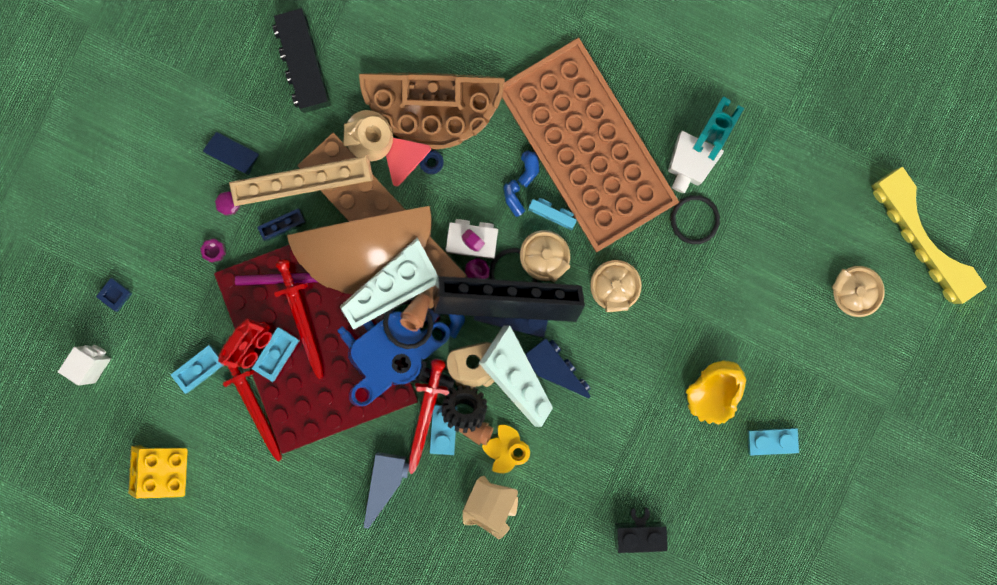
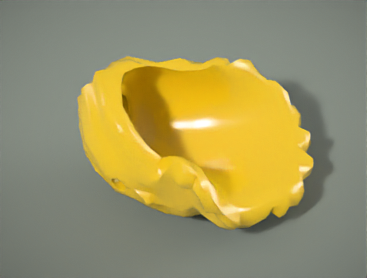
(717, 392)

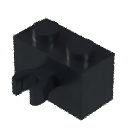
(641, 535)

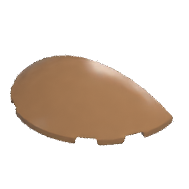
(433, 106)
(355, 251)

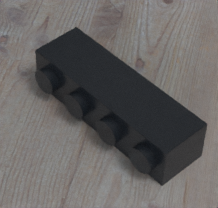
(302, 61)

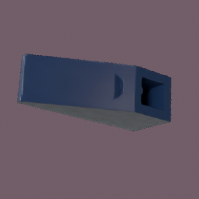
(550, 366)

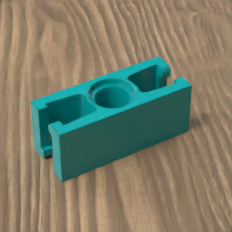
(718, 128)

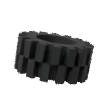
(460, 420)

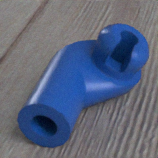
(531, 168)
(511, 199)
(456, 324)

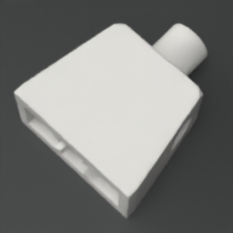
(690, 164)

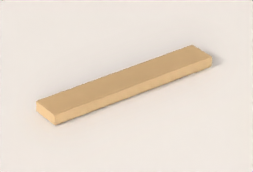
(301, 181)

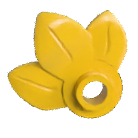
(502, 449)

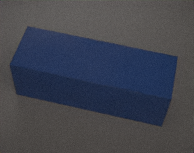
(282, 225)

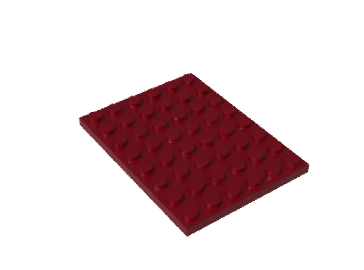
(297, 401)

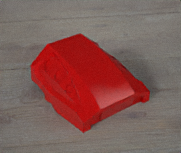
(241, 345)

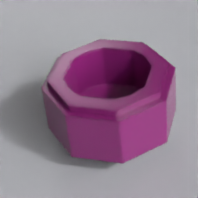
(225, 204)
(472, 240)
(213, 250)
(477, 269)

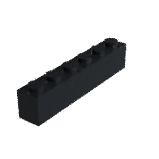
(507, 299)

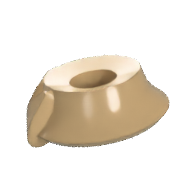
(368, 135)
(545, 255)
(616, 285)
(858, 291)

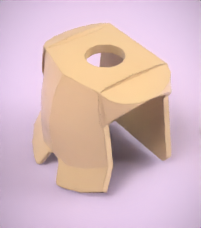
(464, 375)
(490, 507)

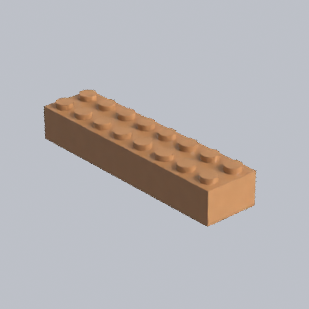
(372, 200)

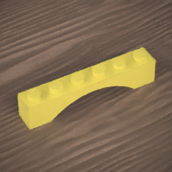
(899, 197)

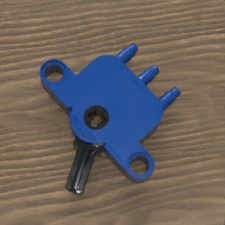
(375, 357)

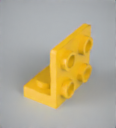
(157, 472)

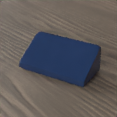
(231, 153)

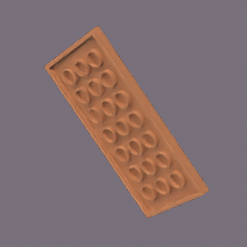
(587, 145)

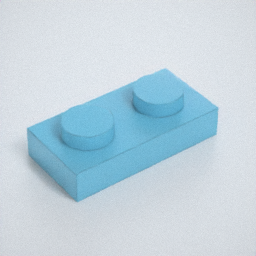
(560, 217)
(275, 354)
(197, 369)
(441, 435)
(773, 441)

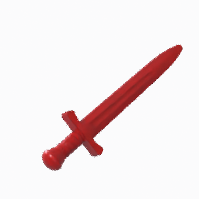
(299, 315)
(240, 381)
(430, 395)

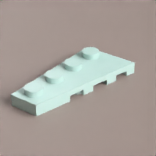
(394, 284)
(514, 375)

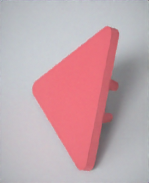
(404, 158)

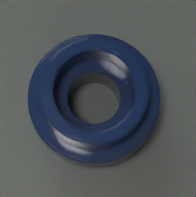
(439, 163)

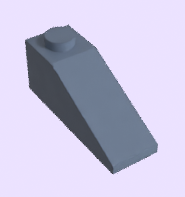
(386, 478)

